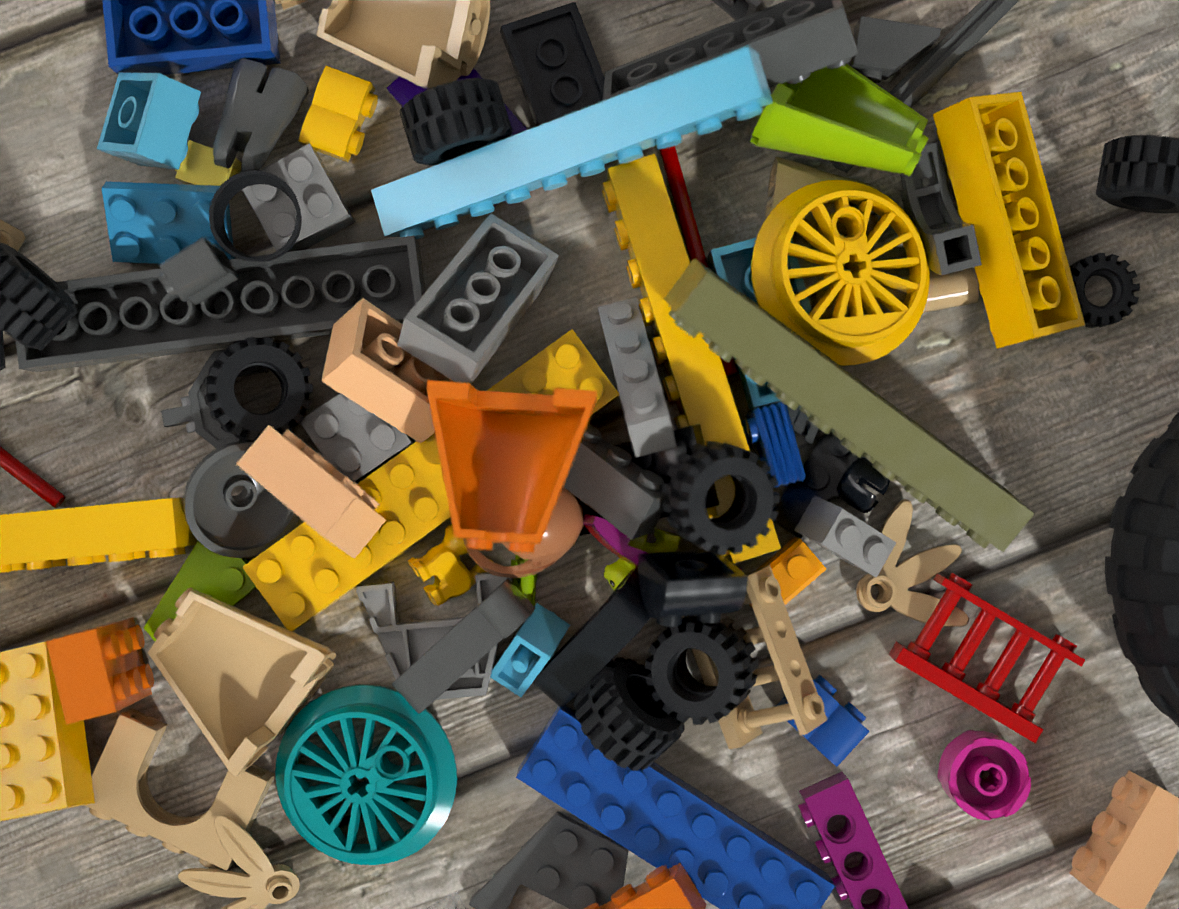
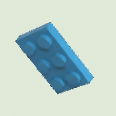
(157, 219)

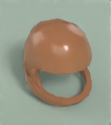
(557, 541)

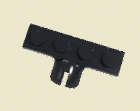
(830, 475)

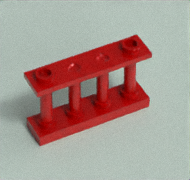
(986, 694)

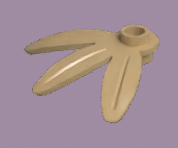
(894, 581)
(256, 887)

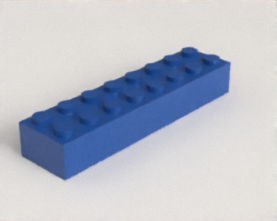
(670, 823)

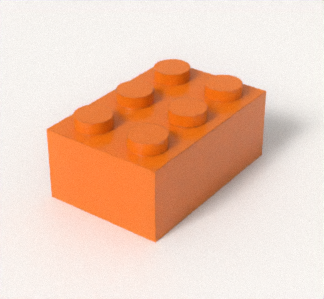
(100, 669)

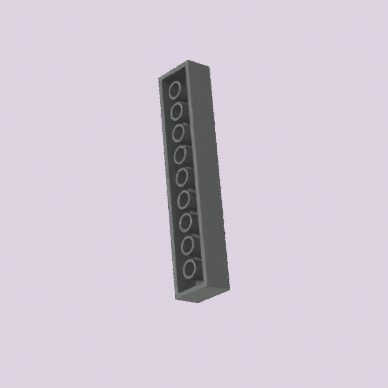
(277, 299)

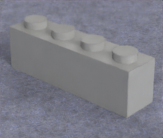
(636, 377)

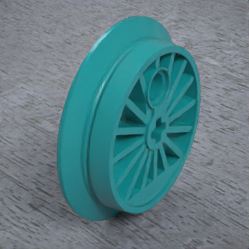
(419, 735)

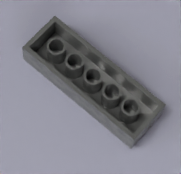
(788, 36)

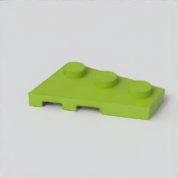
(209, 574)

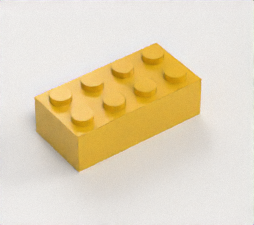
(40, 755)

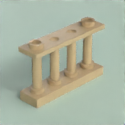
(789, 668)

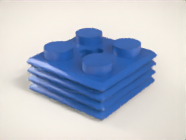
(775, 441)

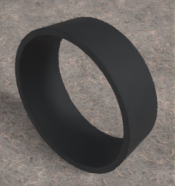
(225, 194)

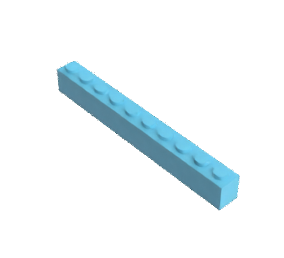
(575, 145)

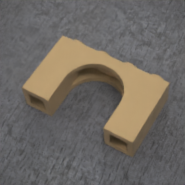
(124, 794)

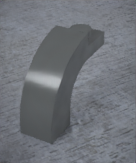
(947, 240)

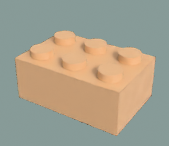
(379, 374)
(313, 489)
(1130, 844)

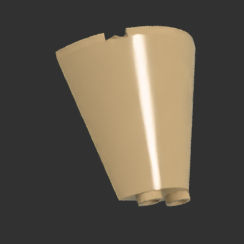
(411, 38)
(237, 674)

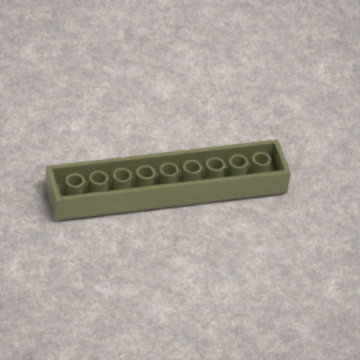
(845, 407)

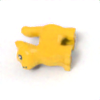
(445, 565)

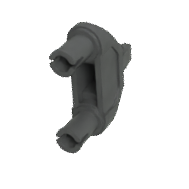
(195, 412)

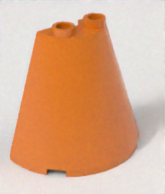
(505, 458)

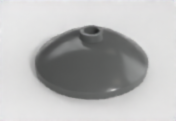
(228, 523)

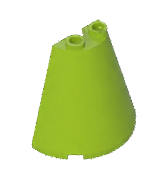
(842, 120)

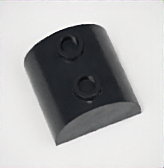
(689, 586)

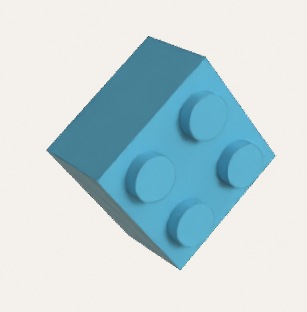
(149, 120)

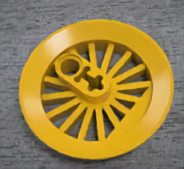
(841, 338)

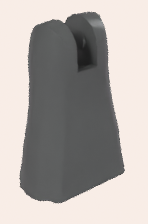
(256, 113)

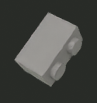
(845, 536)

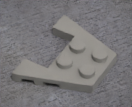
(410, 640)

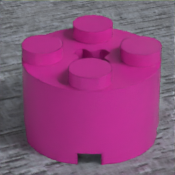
(1001, 792)

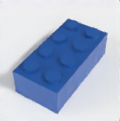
(189, 34)

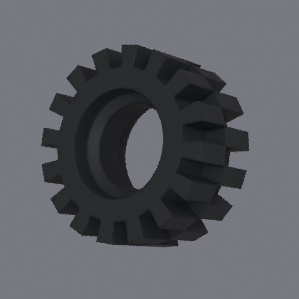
(1121, 284)

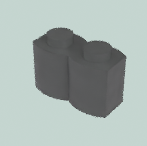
(197, 272)

